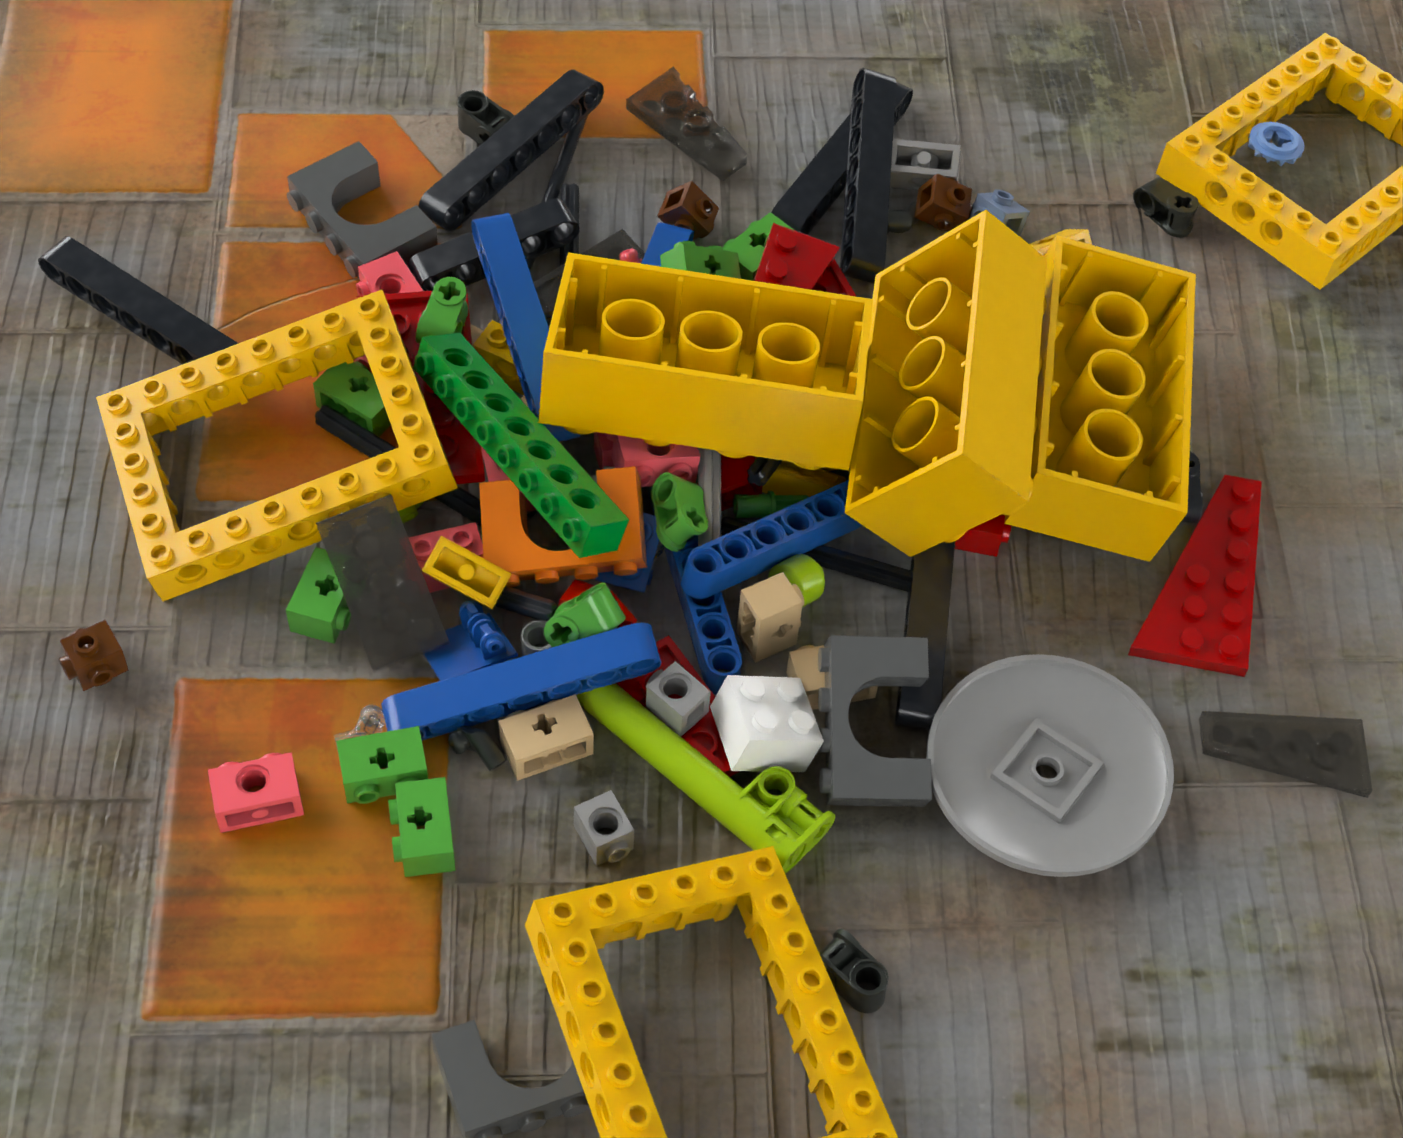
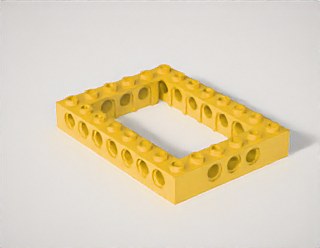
(1314, 250)
(286, 521)
(576, 924)

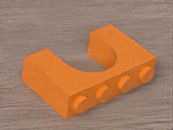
(510, 547)

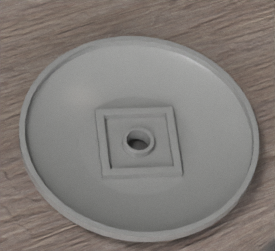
(1058, 714)

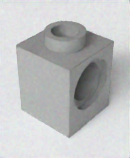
(682, 712)
(600, 813)

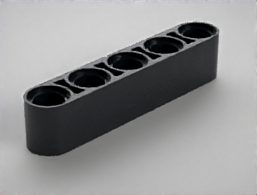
(539, 232)

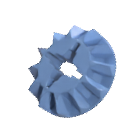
(1285, 145)

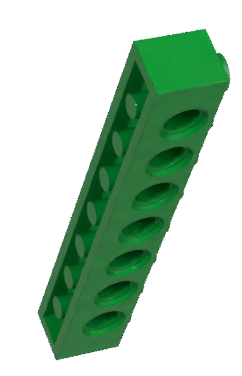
(521, 445)

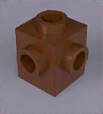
(943, 203)
(690, 209)
(92, 656)

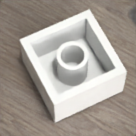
(766, 723)

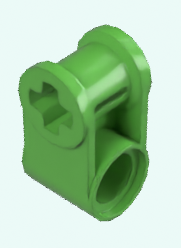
(445, 309)
(678, 510)
(584, 616)

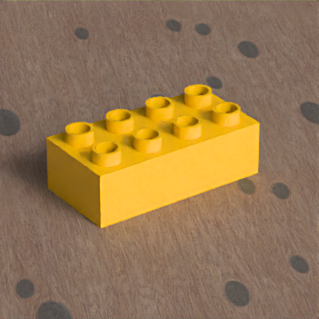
(706, 362)
(950, 387)
(1112, 401)

